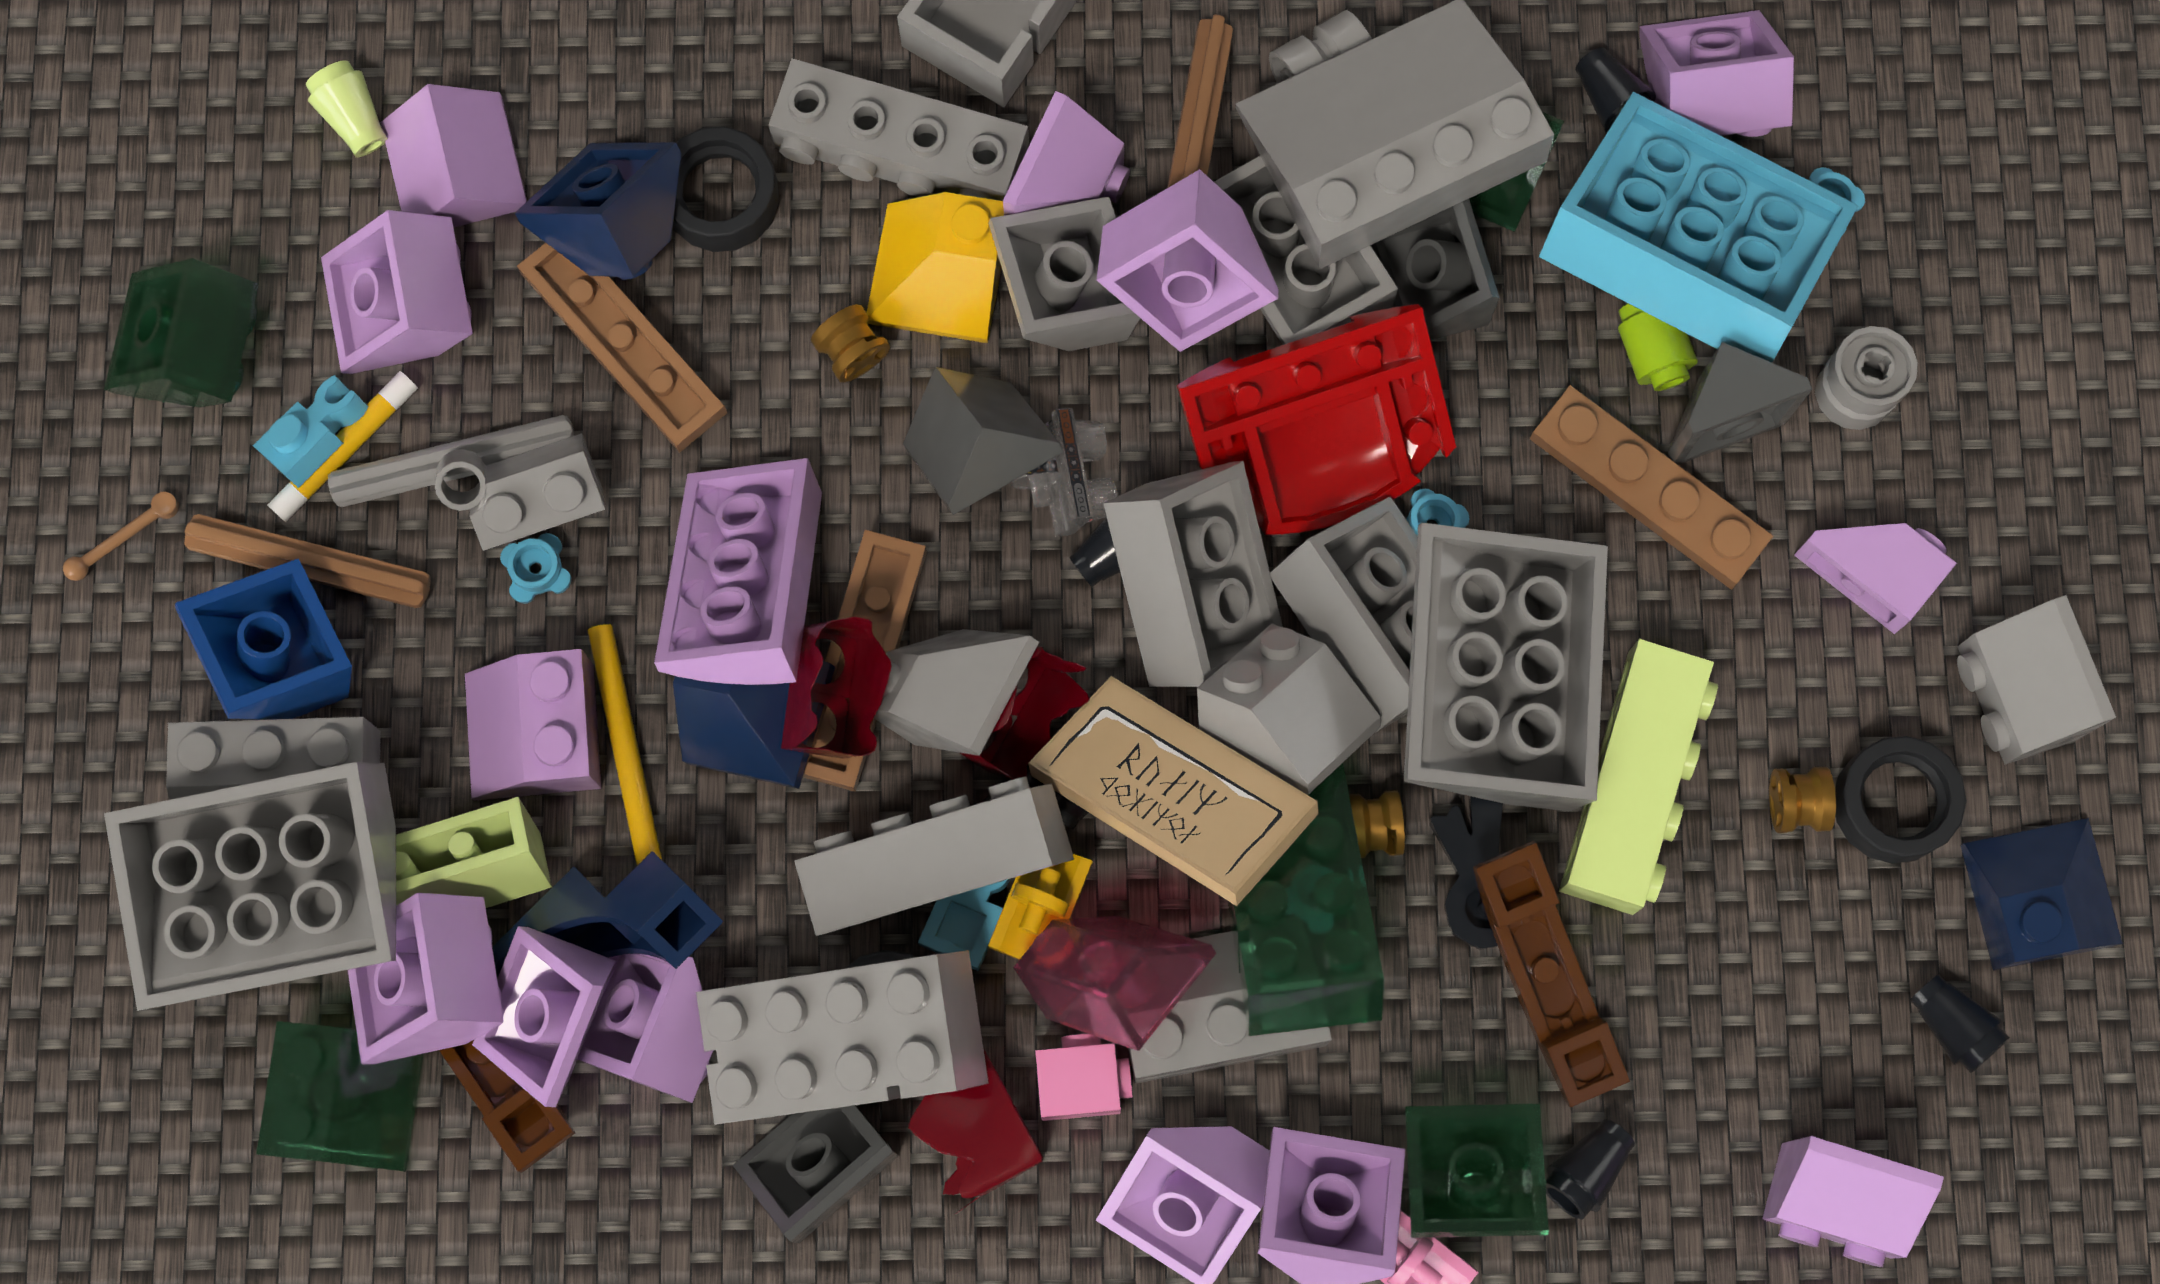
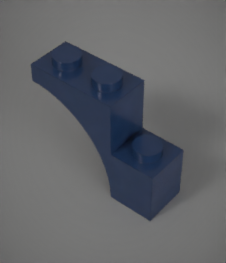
(644, 914)

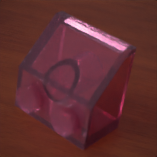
(1110, 975)

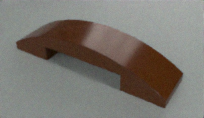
(1547, 974)
(512, 1115)

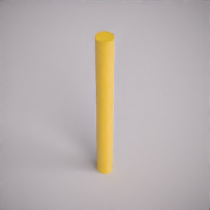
(623, 742)

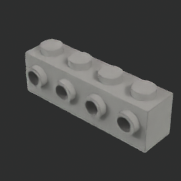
(894, 135)
(933, 858)

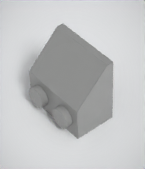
(1052, 275)
(2034, 681)
(1287, 707)

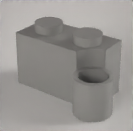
(525, 490)

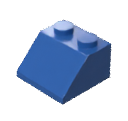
(267, 645)

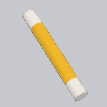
(379, 410)

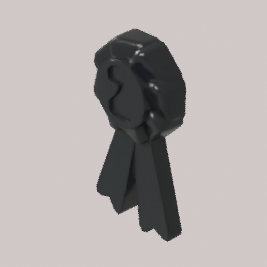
(1463, 902)

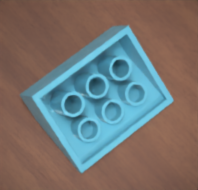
(1697, 230)

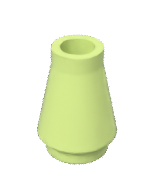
(346, 105)

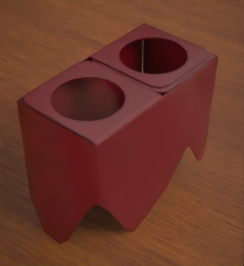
(862, 681)
(1044, 697)
(981, 1131)

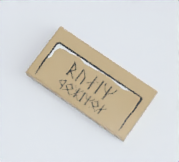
(1174, 790)

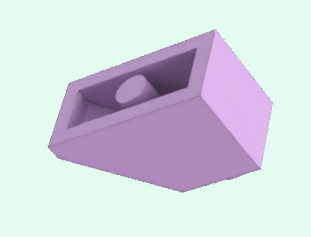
(1880, 568)

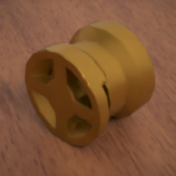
(850, 343)
(1802, 800)
(1379, 823)

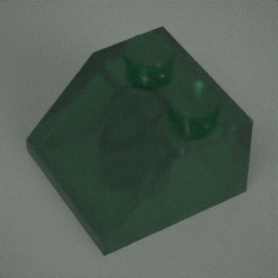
(183, 334)
(333, 1107)
(1475, 1170)

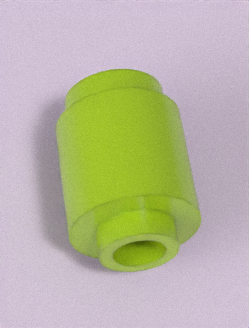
(1655, 349)

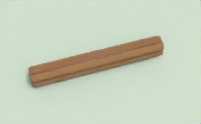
(1202, 99)
(320, 563)

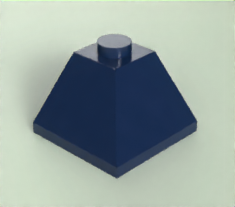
(609, 207)
(741, 728)
(2041, 894)

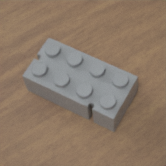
(982, 40)
(843, 1038)

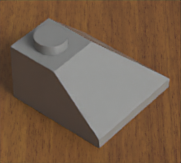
(953, 687)

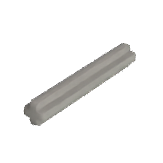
(419, 467)

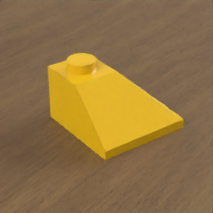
(937, 267)

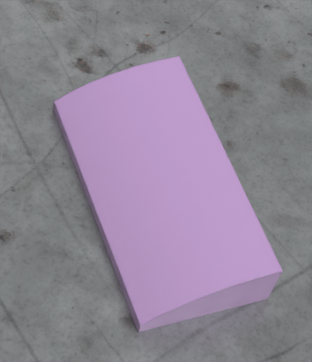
(741, 575)

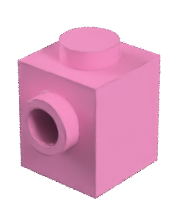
(1081, 1079)

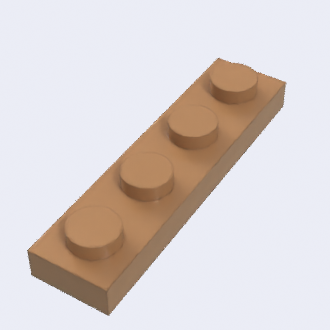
(625, 346)
(1651, 487)
(879, 591)

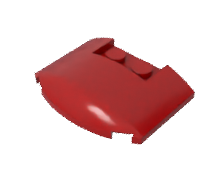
(1325, 419)

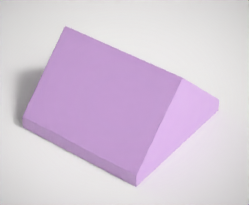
(454, 155)
(547, 1011)
(1331, 1208)

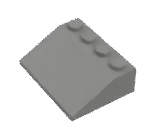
(1396, 131)
(1506, 667)
(257, 883)

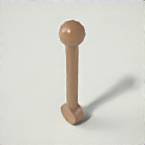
(162, 505)

